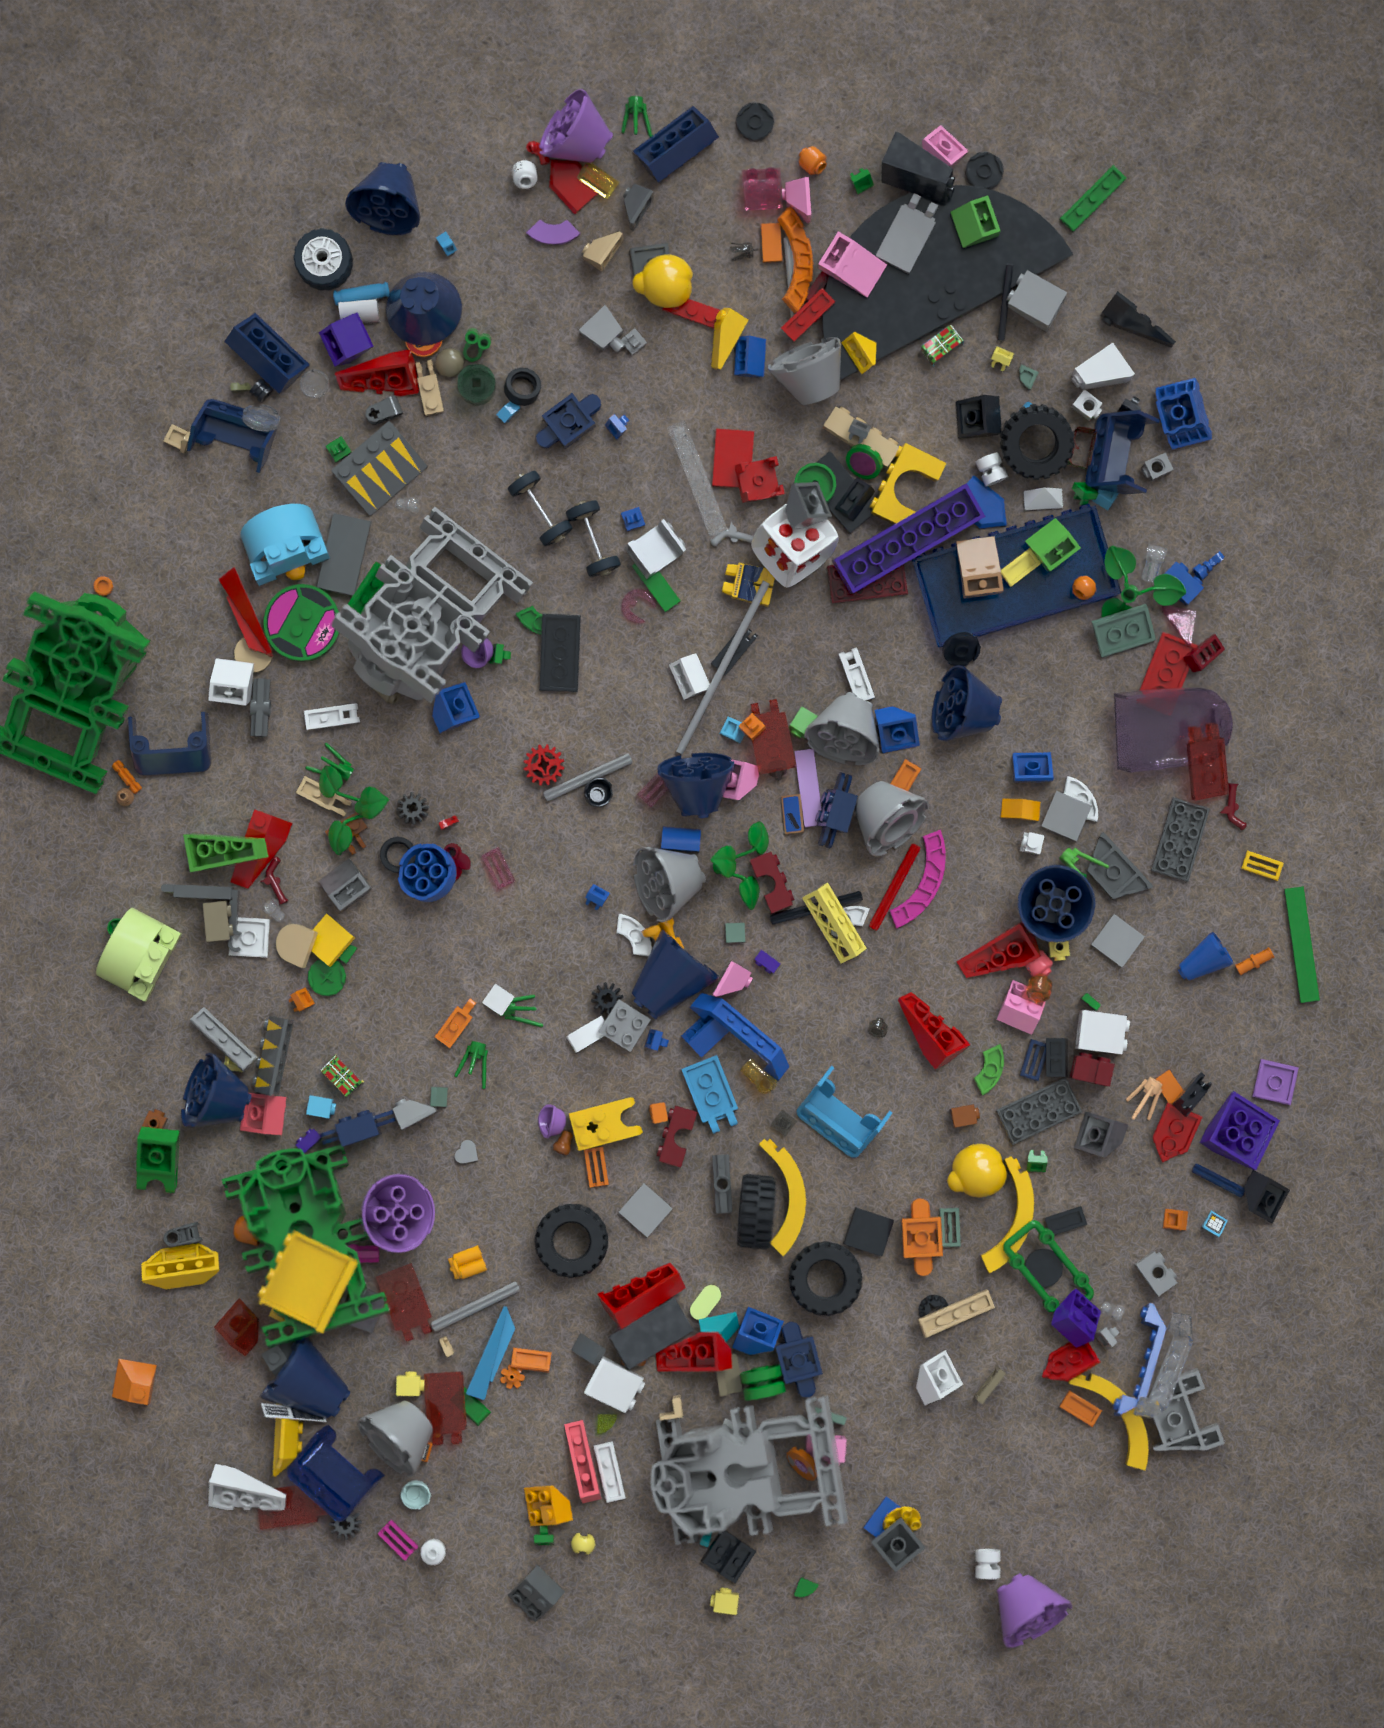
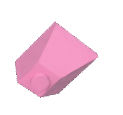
(944, 146)
(798, 197)
(742, 780)
(733, 980)

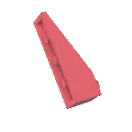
(582, 1462)

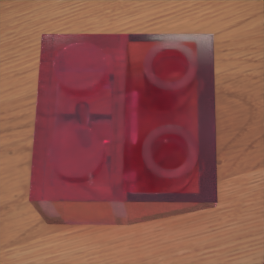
(762, 189)

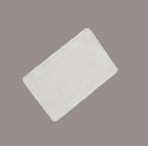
(498, 999)

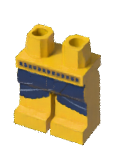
(745, 578)

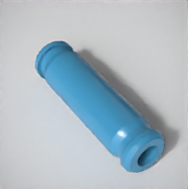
(360, 293)

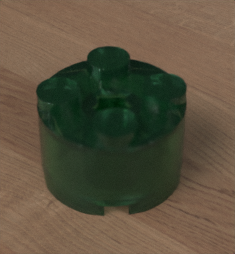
(476, 373)

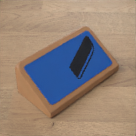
(792, 814)

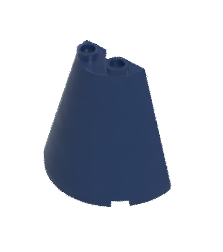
(670, 977)
(307, 1383)

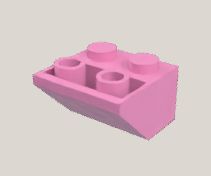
(1019, 1010)

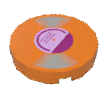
(802, 1463)

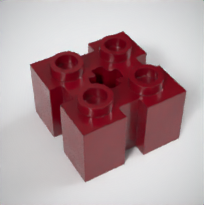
(1091, 1070)

